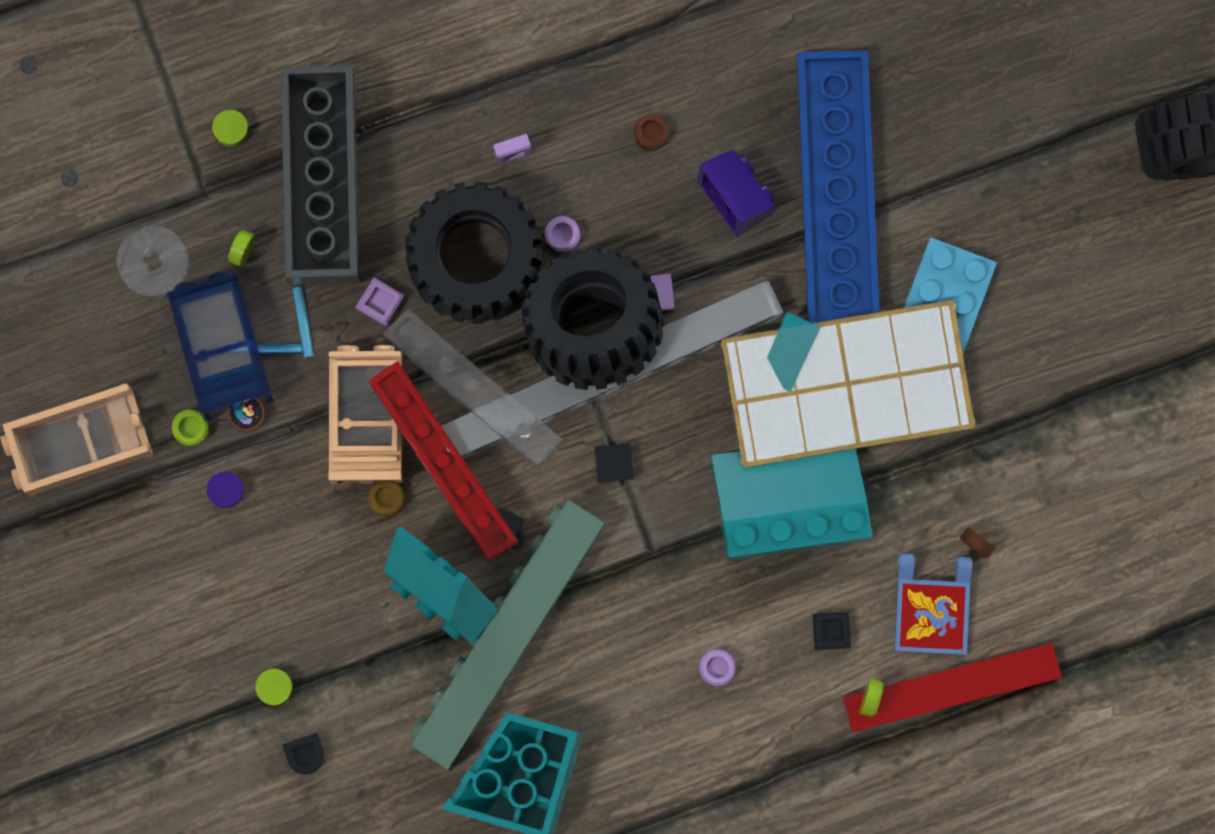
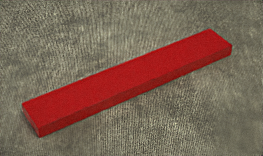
(442, 461)
(957, 686)

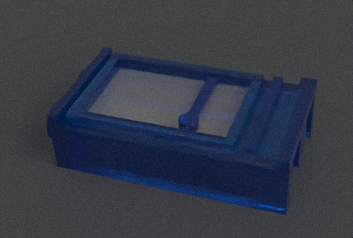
(219, 343)

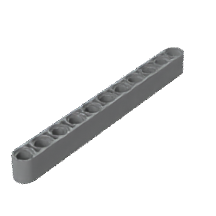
(679, 342)

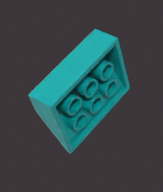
(790, 504)

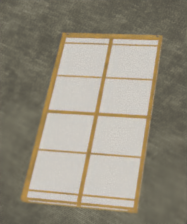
(848, 383)

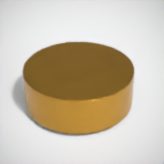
(386, 498)

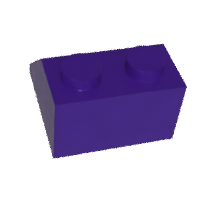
(735, 192)

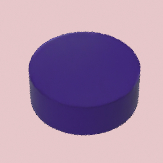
(225, 490)

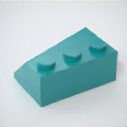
(437, 588)
(519, 776)

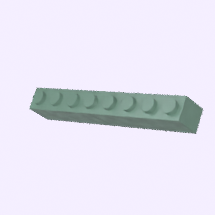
(507, 635)

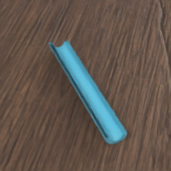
(303, 322)
(273, 348)

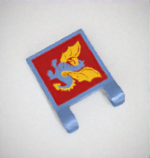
(932, 613)

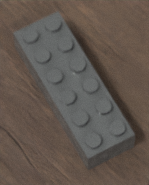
(320, 175)

